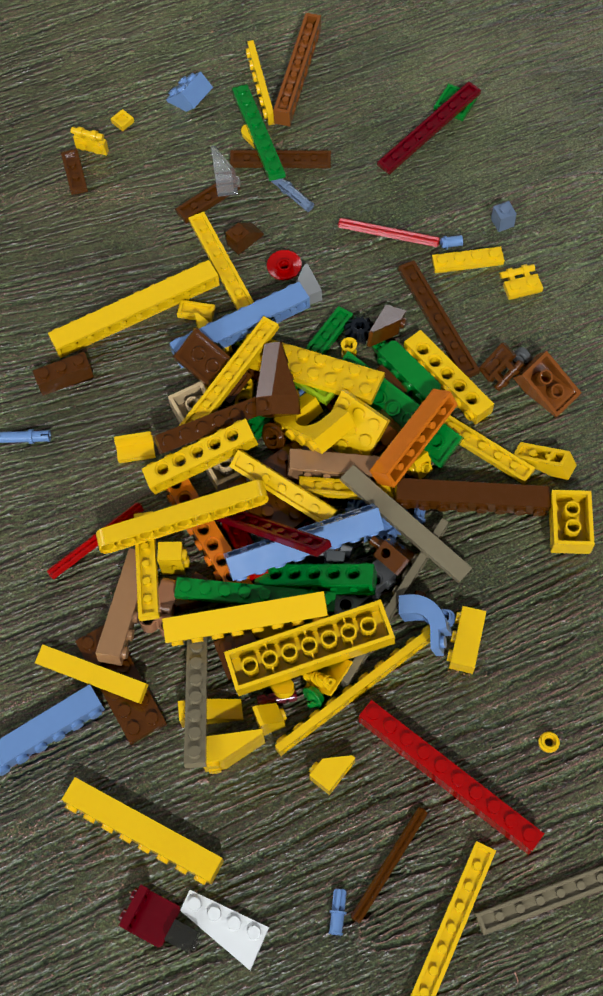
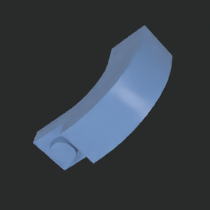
(420, 608)

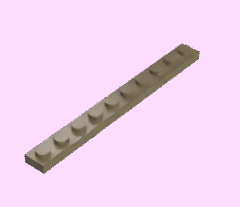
(408, 577)

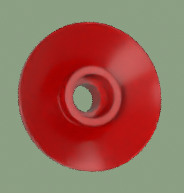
(284, 259)

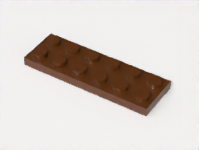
(134, 718)

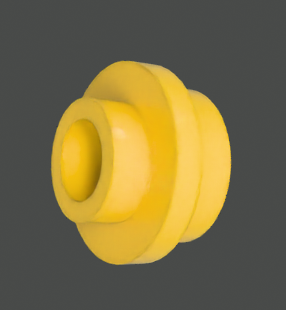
(549, 736)

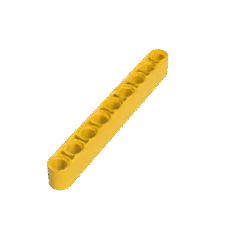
(181, 516)

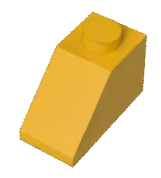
(269, 717)
(330, 772)

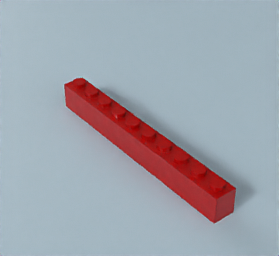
(451, 777)

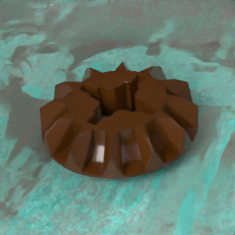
(267, 433)

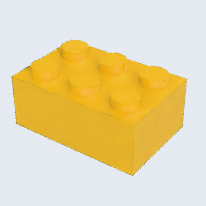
(571, 522)

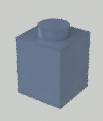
(503, 216)

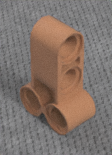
(166, 605)

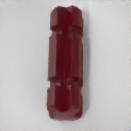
(272, 698)

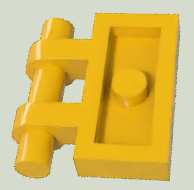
(89, 140)
(521, 286)

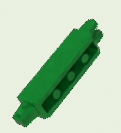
(406, 369)

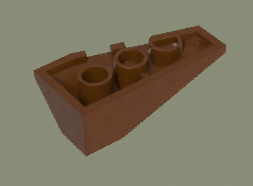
(276, 389)

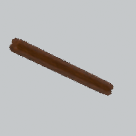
(389, 865)

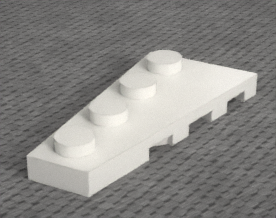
(230, 929)

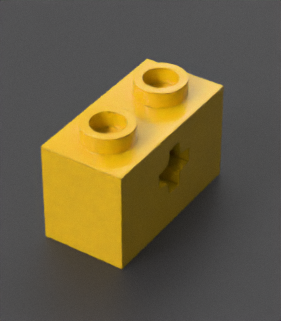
(172, 558)

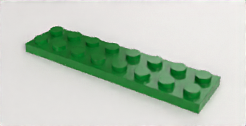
(402, 407)

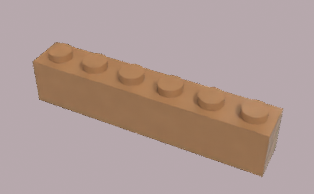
(327, 465)
(121, 616)

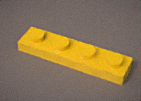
(467, 259)

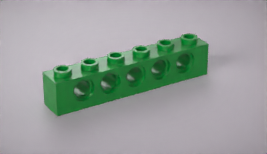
(343, 585)

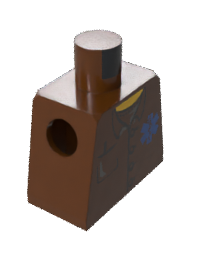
(397, 558)

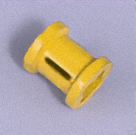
(348, 344)

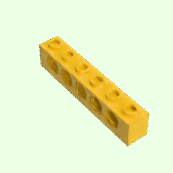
(445, 367)
(209, 458)

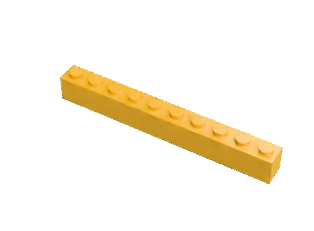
(133, 308)

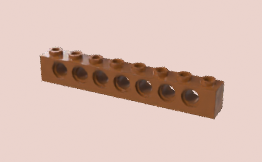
(297, 69)

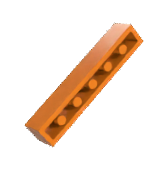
(413, 438)

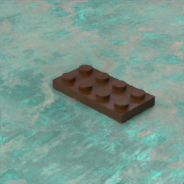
(206, 361)

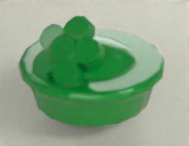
(313, 696)

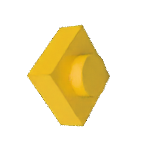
(122, 120)

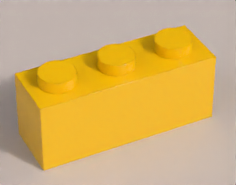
(466, 639)

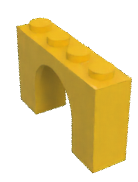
(320, 435)

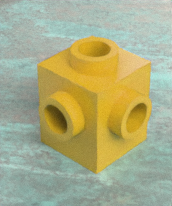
(421, 466)

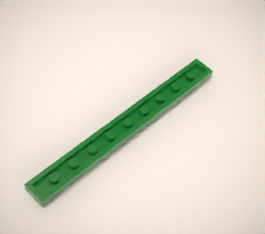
(321, 344)

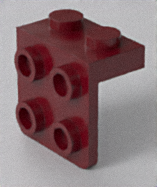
(149, 916)

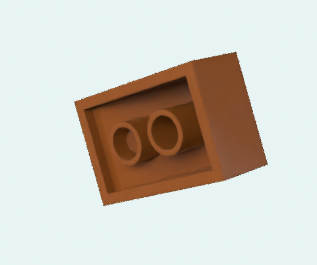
(547, 384)

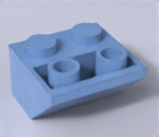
(189, 91)

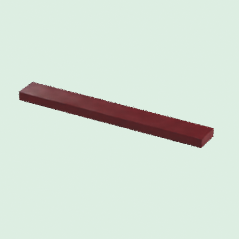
(429, 127)
(278, 532)

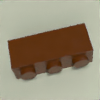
(63, 373)

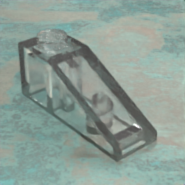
(224, 175)

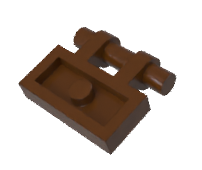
(497, 362)

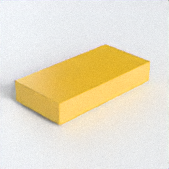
(188, 308)

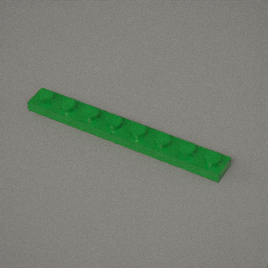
(258, 133)
(239, 592)

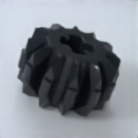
(359, 329)

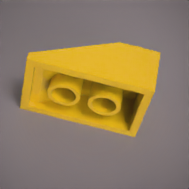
(229, 748)

